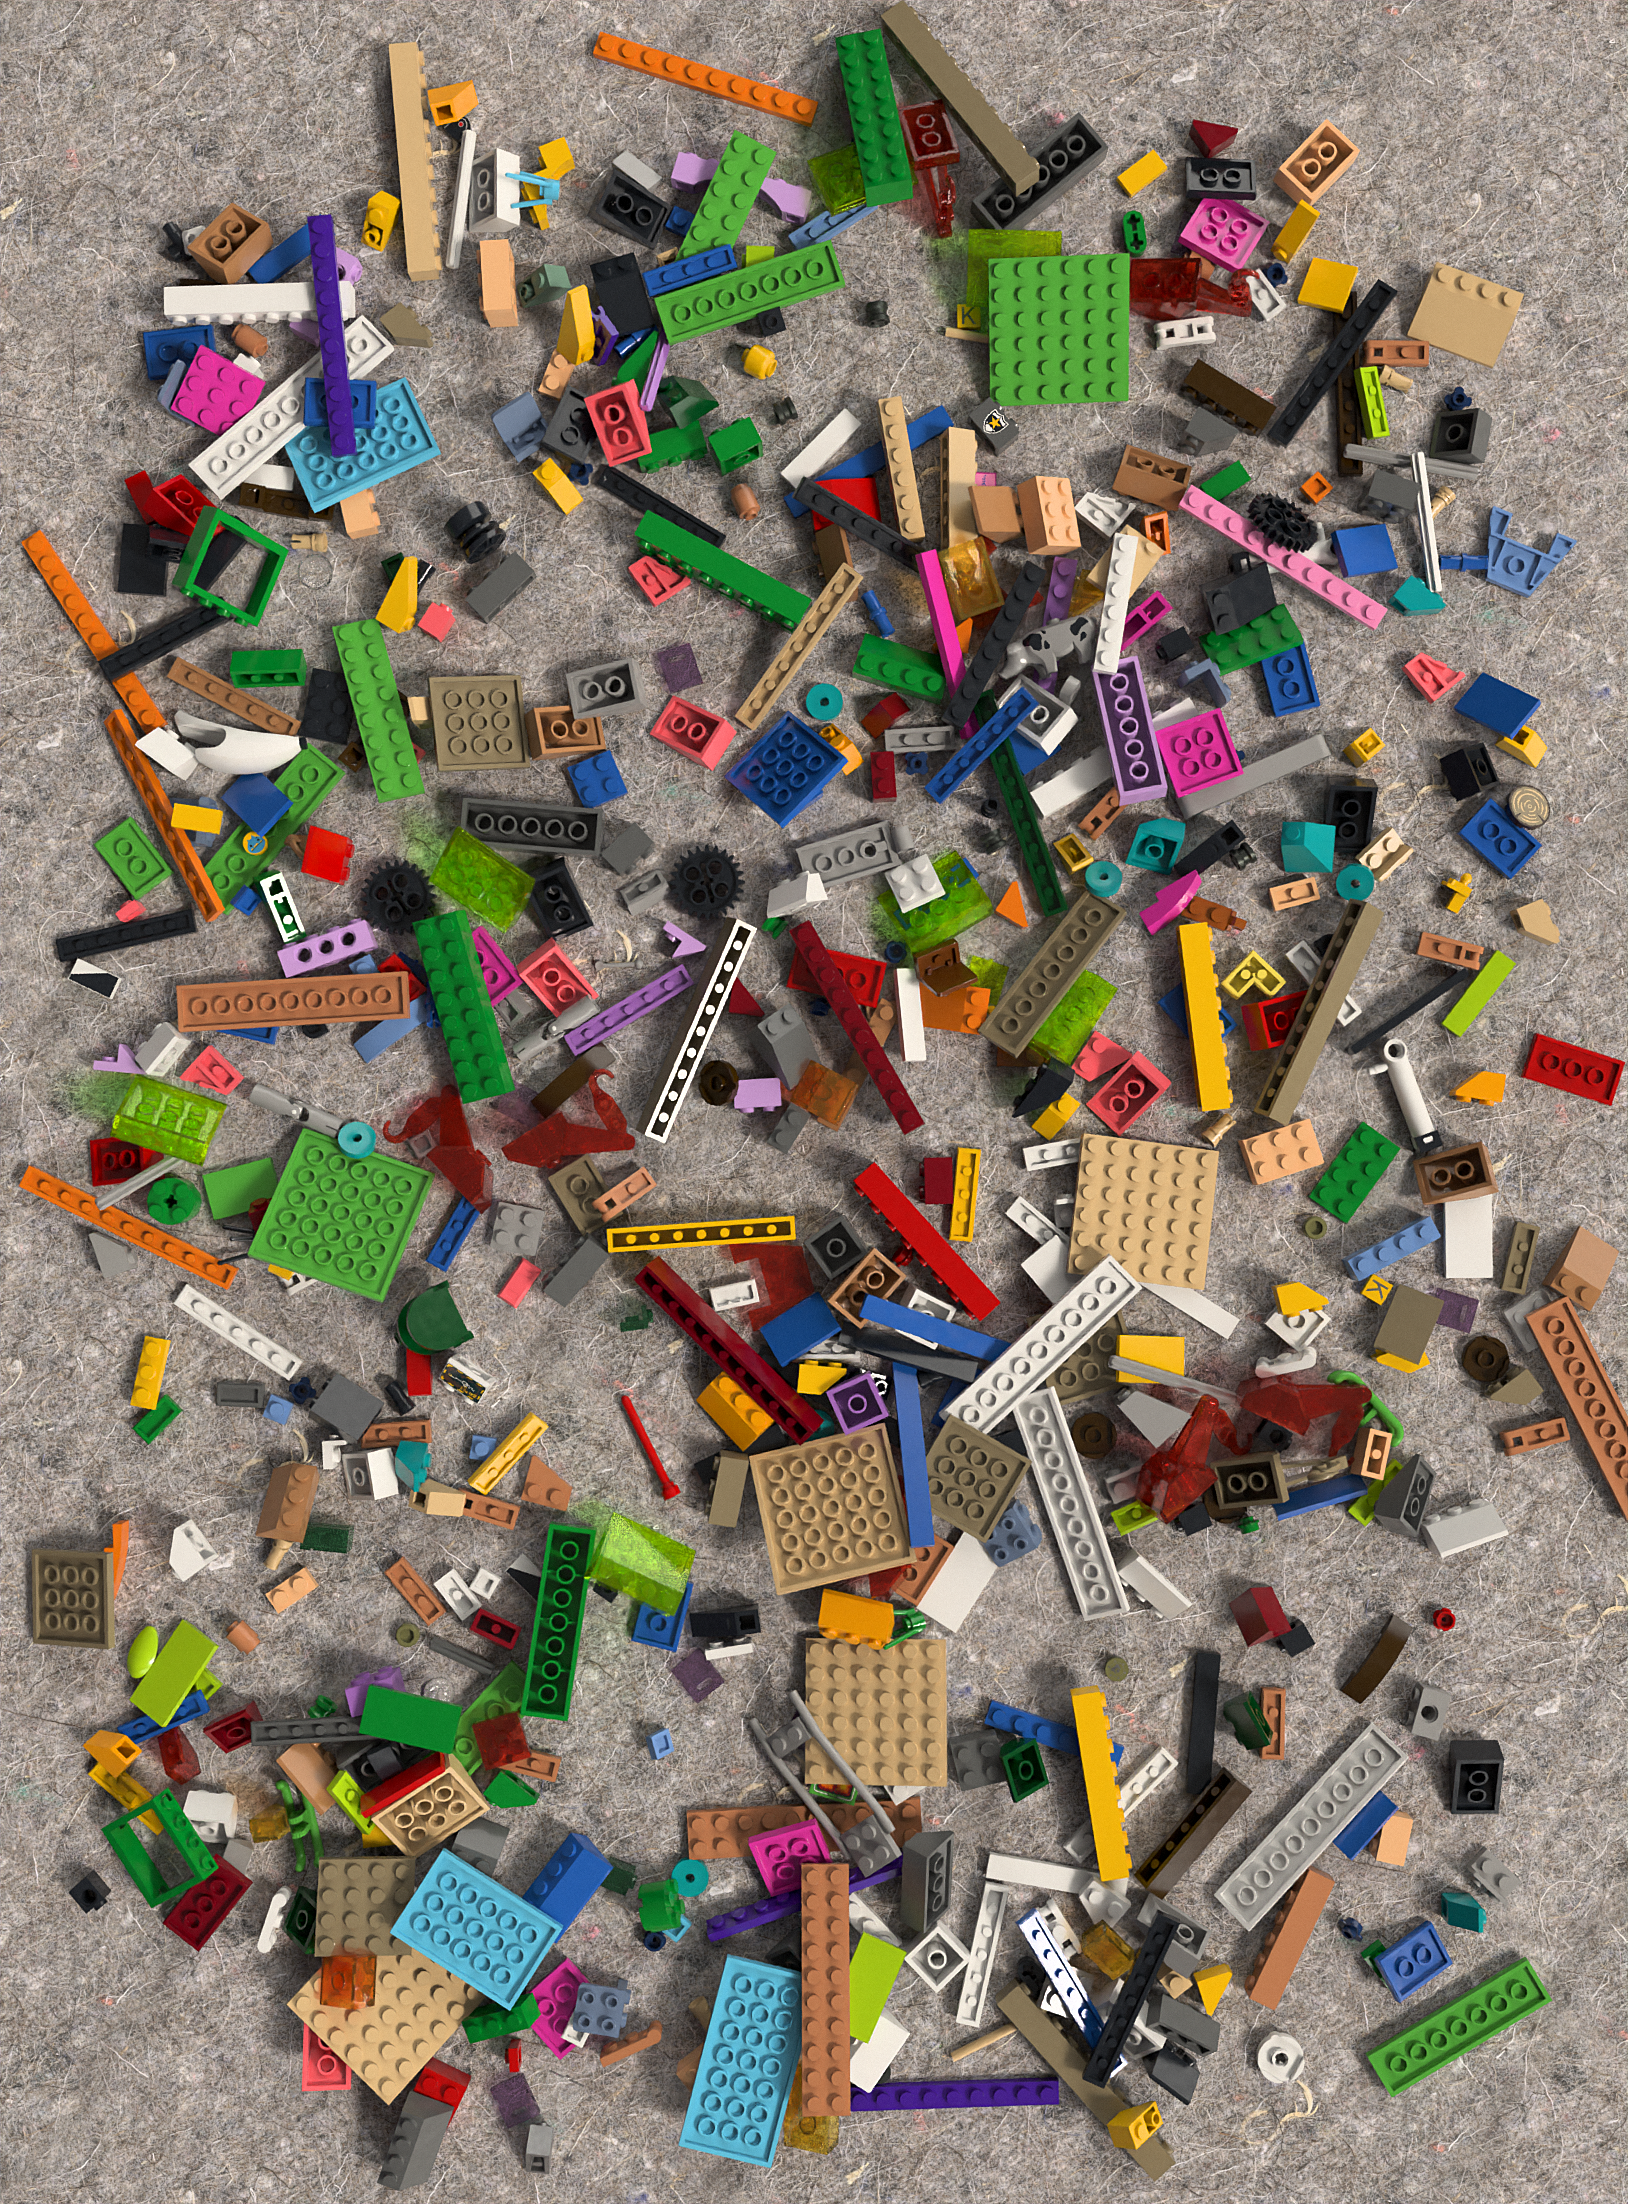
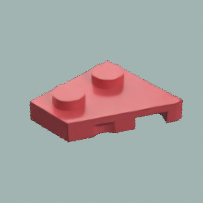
(656, 580)
(1431, 676)
(1099, 1057)
(213, 1072)

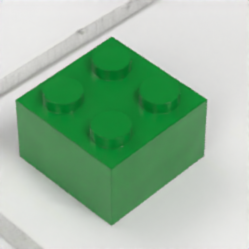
(735, 445)

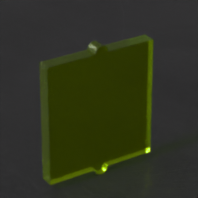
(990, 976)

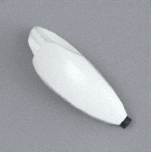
(238, 749)

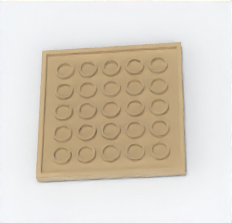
(1144, 1209)
(831, 1509)
(878, 1711)
(411, 2019)

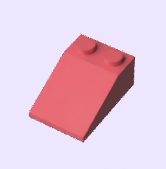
(619, 422)
(693, 732)
(554, 977)
(1129, 1093)
(322, 2066)

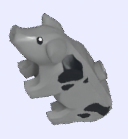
(1049, 644)

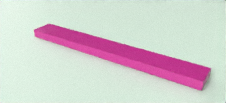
(944, 629)

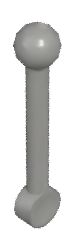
(600, 965)

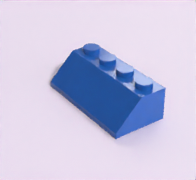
(568, 1880)

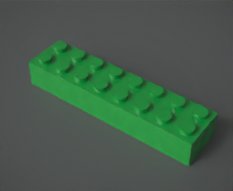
(874, 118)
(722, 572)
(463, 1006)
(558, 1621)

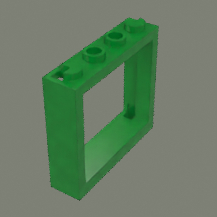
(195, 553)
(138, 1861)

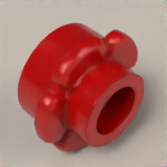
(902, 1256)
(1448, 1623)

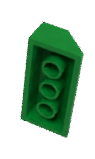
(900, 669)

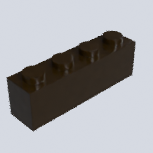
(1227, 398)

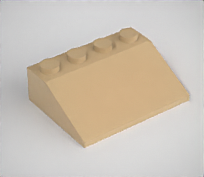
(1464, 314)
(432, 1810)

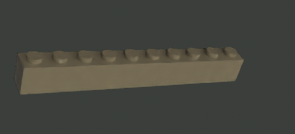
(960, 98)
(1319, 1011)
(695, 1029)
(1069, 2062)

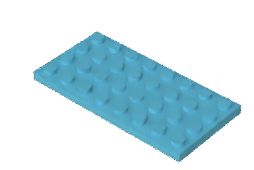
(746, 2063)

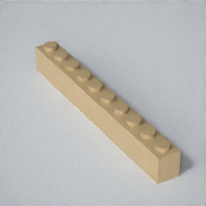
(414, 162)

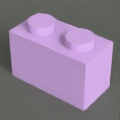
(757, 1094)

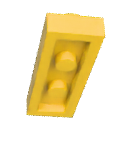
(150, 1372)

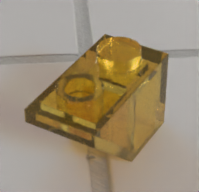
(1086, 595)
(269, 1824)

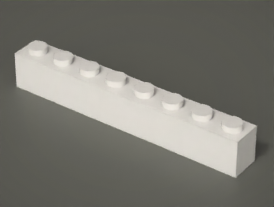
(249, 303)
(1096, 769)

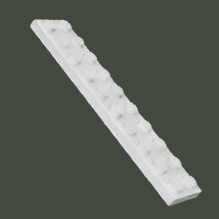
(281, 414)
(1044, 1346)
(1070, 1505)
(1310, 1826)

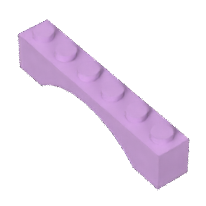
(789, 201)

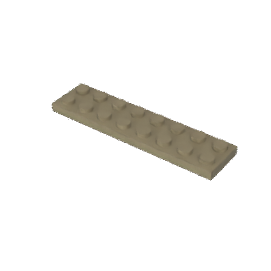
(1052, 973)

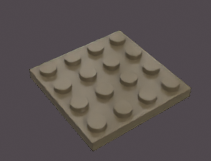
(478, 723)
(1087, 1369)
(972, 1477)
(73, 1598)
(361, 1904)

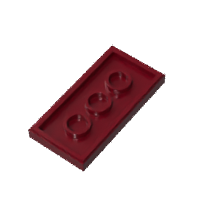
(207, 1904)

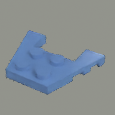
(1518, 565)

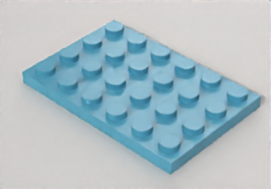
(394, 446)
(476, 1929)

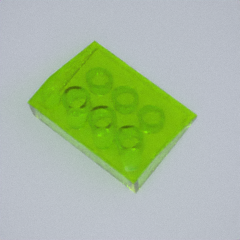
(839, 180)
(1002, 243)
(483, 880)
(946, 917)
(1073, 1018)
(168, 1120)
(641, 1565)

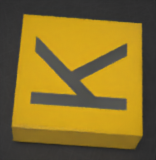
(968, 317)
(1376, 1289)

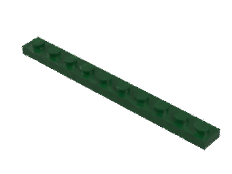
(1023, 814)

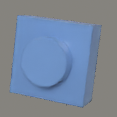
(365, 965)
(278, 1409)
(482, 1447)
(659, 1744)

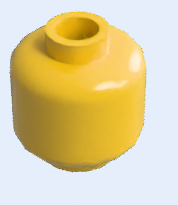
(759, 362)

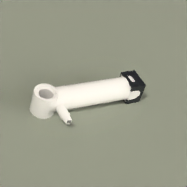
(1318, 553)
(1408, 1094)

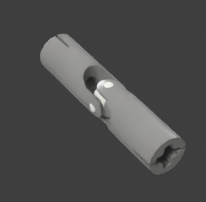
(569, 1019)
(284, 1105)

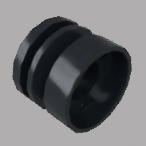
(474, 532)

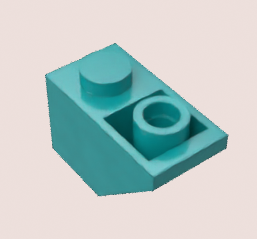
(1415, 599)
(411, 1463)
(1463, 1911)

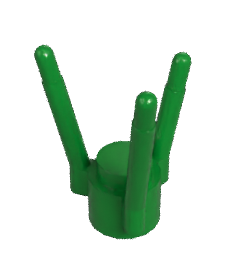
(912, 1624)

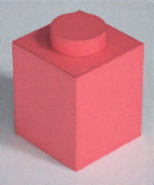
(437, 621)

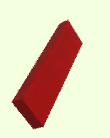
(402, 1784)

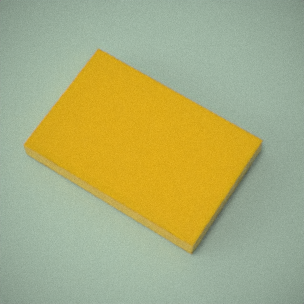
(1154, 1351)

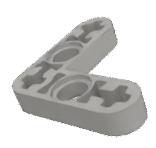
(1074, 685)

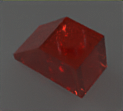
(178, 1756)

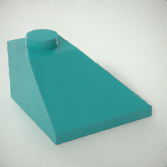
(1156, 845)
(1307, 847)

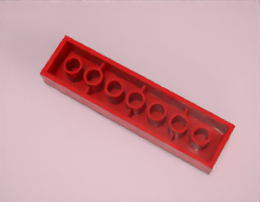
(929, 1244)

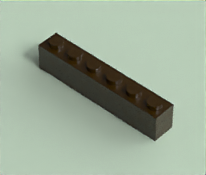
(1192, 1833)

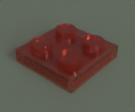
(501, 1740)

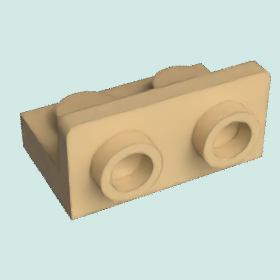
(1384, 854)

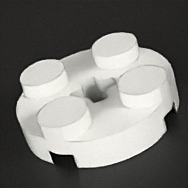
(1283, 2070)

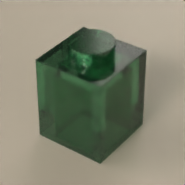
(620, 1877)

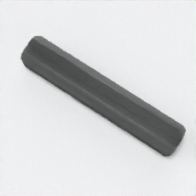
(462, 1656)

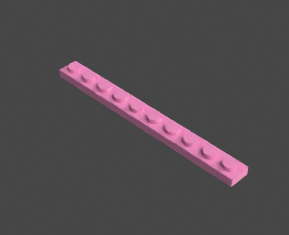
(1289, 563)

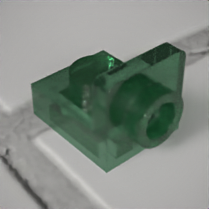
(634, 1323)

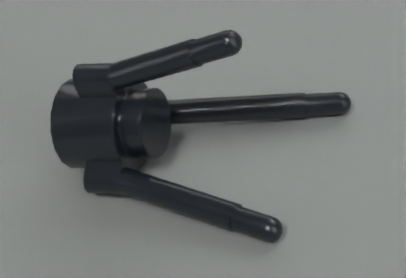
(239, 1239)

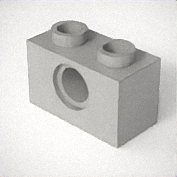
(1431, 1723)

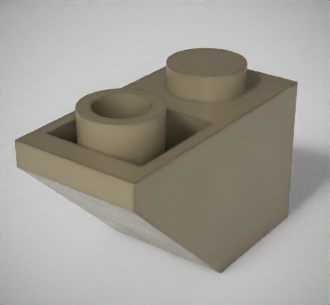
(404, 329)
(1516, 1388)

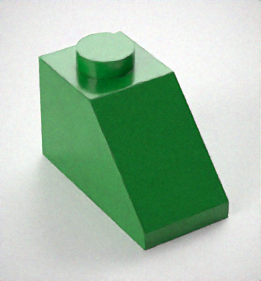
(509, 1791)

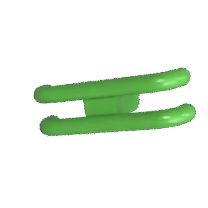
(1375, 1405)
(300, 1824)

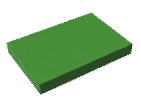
(133, 858)
(236, 1187)

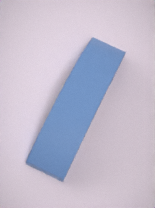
(390, 1031)

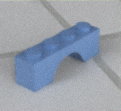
(1400, 1244)

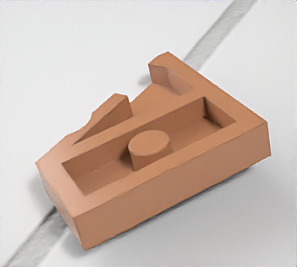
(545, 1486)

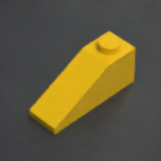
(1295, 232)
(576, 331)
(401, 600)

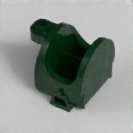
(431, 1322)

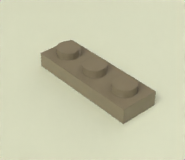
(1519, 1258)

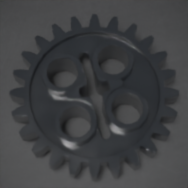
(1282, 522)
(687, 888)
(382, 908)

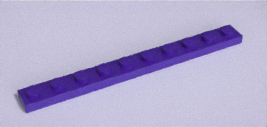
(332, 335)
(788, 1903)
(956, 2094)

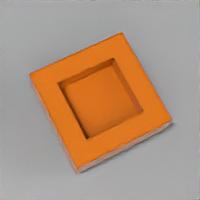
(1316, 488)

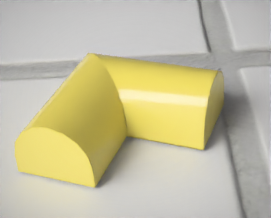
(1252, 971)

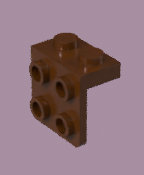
(942, 969)

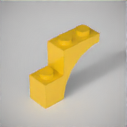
(554, 162)

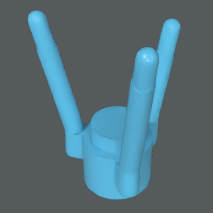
(548, 188)

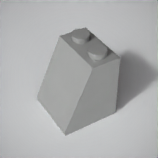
(1149, 1414)

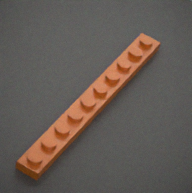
(705, 79)
(91, 628)
(162, 812)
(128, 1227)

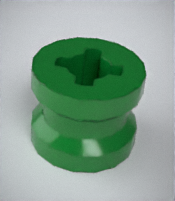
(774, 926)
(322, 1708)

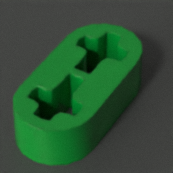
(1129, 235)

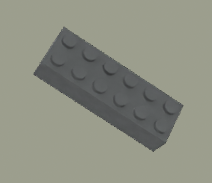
(1063, 162)
(535, 827)

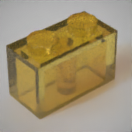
(1107, 1950)

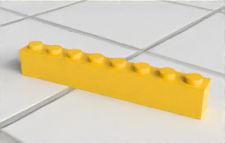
(1203, 1017)
(701, 1233)
(1099, 1783)

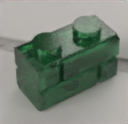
(328, 1537)

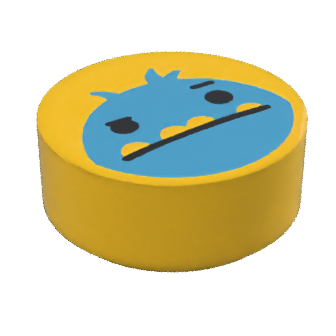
(255, 844)

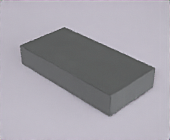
(240, 1394)

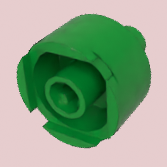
(160, 1201)
(660, 1905)

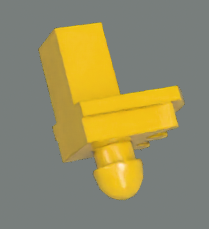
(1461, 892)

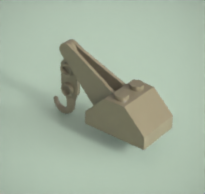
(1264, 1477)

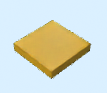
(1327, 285)

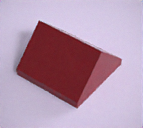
(1259, 1615)
(234, 1727)

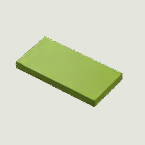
(174, 1673)
(871, 1980)

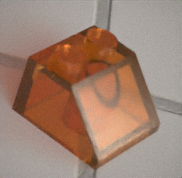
(824, 1092)
(348, 1981)

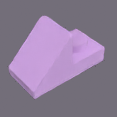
(688, 946)
(126, 1062)

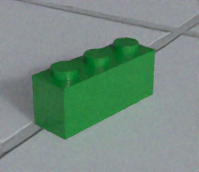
(673, 447)
(268, 668)
(495, 2020)

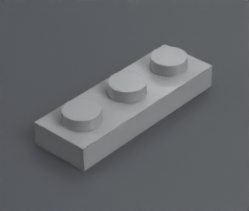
(920, 739)

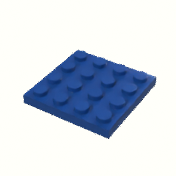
(786, 769)

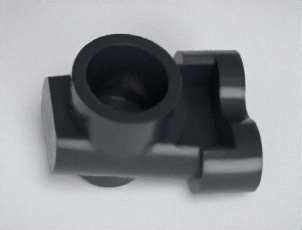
(176, 248)

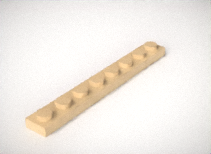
(799, 646)

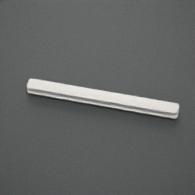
(460, 199)
(1426, 523)

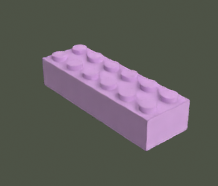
(1129, 733)

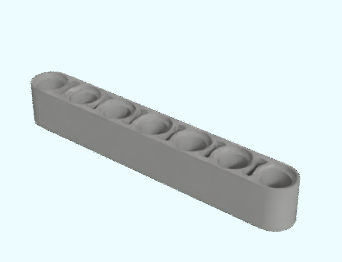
(1256, 776)

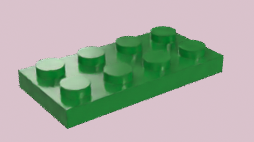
(1252, 642)
(1353, 1172)

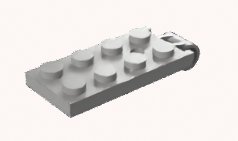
(844, 858)

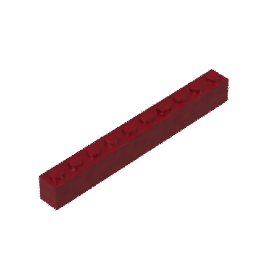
(857, 1027)
(729, 1350)

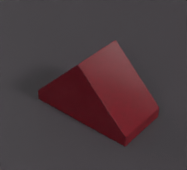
(1211, 137)
(885, 715)
(742, 1002)

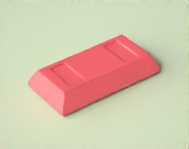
(519, 1283)

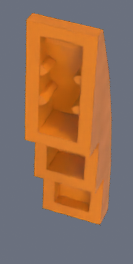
(119, 1550)

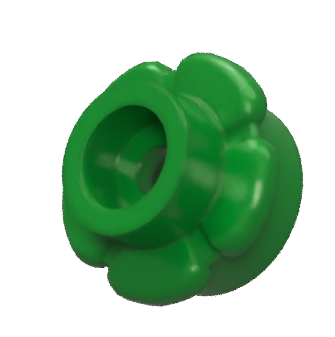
(1248, 1525)

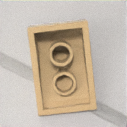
(1145, 559)

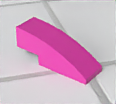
(1144, 618)
(1170, 902)

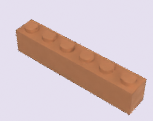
(1288, 1937)

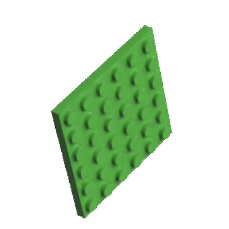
(1059, 329)
(341, 1216)

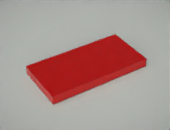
(860, 974)
(1572, 1069)

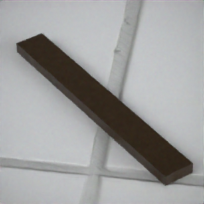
(1347, 400)

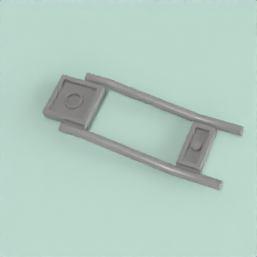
(865, 1842)

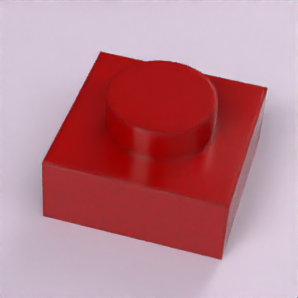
(513, 2055)

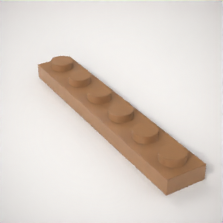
(233, 699)
(855, 1070)

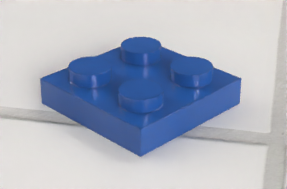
(597, 780)

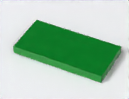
(410, 1719)

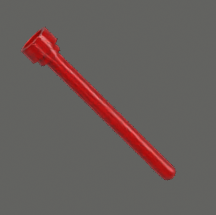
(668, 1487)

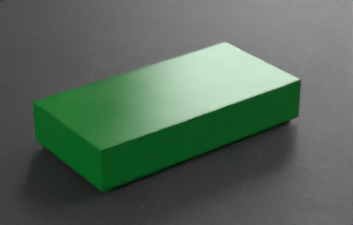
(1226, 481)
(157, 1420)

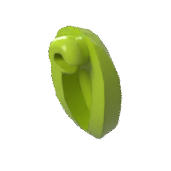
(143, 1652)

